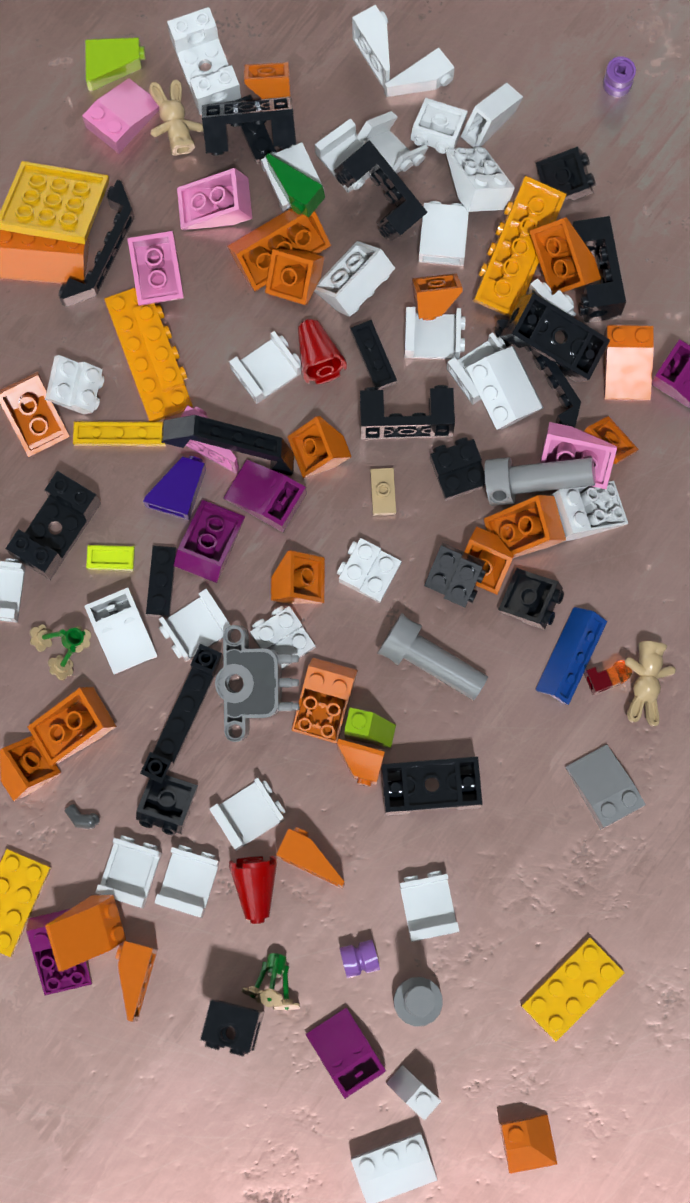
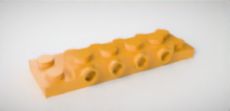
(514, 255)
(149, 355)

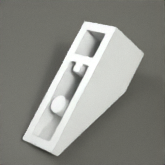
(424, 75)

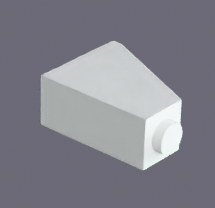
(491, 115)
(413, 1092)

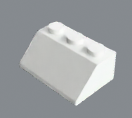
(354, 278)
(504, 387)
(393, 1168)

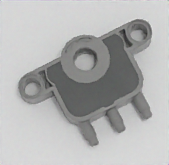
(262, 683)

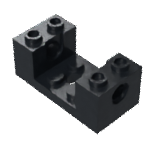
(217, 116)
(408, 207)
(605, 299)
(535, 326)
(437, 424)
(66, 505)
(406, 790)
(244, 1021)

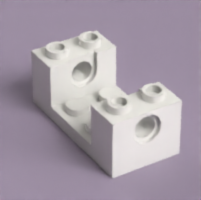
(197, 43)

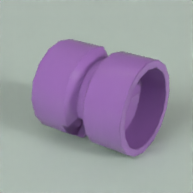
(619, 76)
(359, 958)

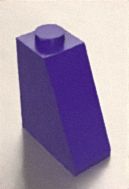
(178, 488)

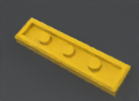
(117, 433)

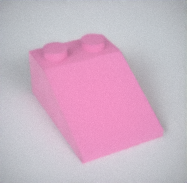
(120, 114)
(215, 201)
(155, 268)
(570, 443)
(217, 454)

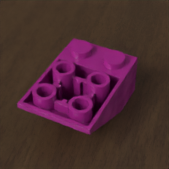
(674, 374)
(266, 494)
(52, 979)
(345, 1053)

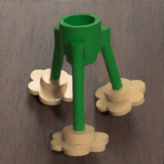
(73, 639)
(269, 997)

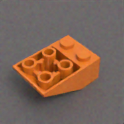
(324, 700)

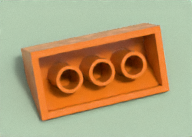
(286, 231)
(41, 258)

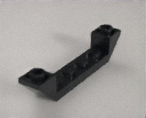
(75, 291)
(555, 379)
(231, 437)
(183, 714)

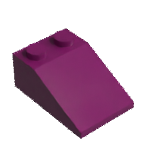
(208, 541)

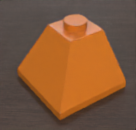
(268, 79)
(294, 274)
(435, 294)
(608, 431)
(318, 447)
(495, 553)
(299, 579)
(361, 761)
(25, 768)
(528, 1143)

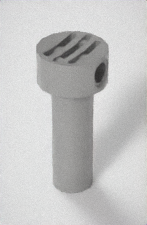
(506, 481)
(406, 643)
(418, 1001)

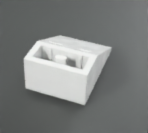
(479, 179)
(589, 510)
(120, 630)

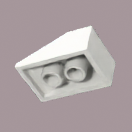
(371, 38)

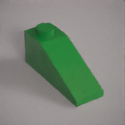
(299, 190)

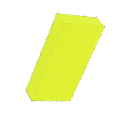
(110, 557)

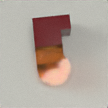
(607, 679)

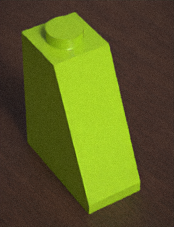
(111, 60)
(369, 728)

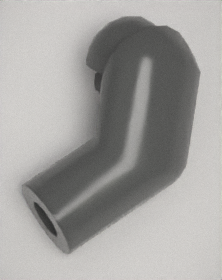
(82, 821)

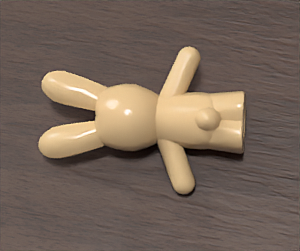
(173, 115)
(647, 685)

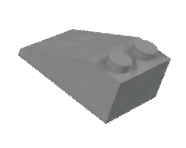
(605, 786)

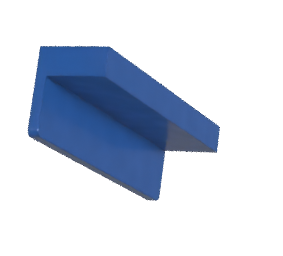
(571, 655)

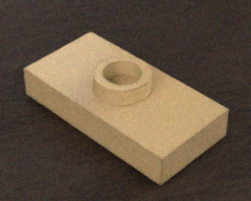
(383, 491)

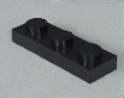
(256, 137)
(373, 355)
(161, 581)

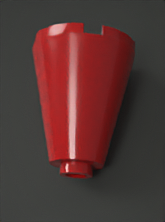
(319, 355)
(254, 885)

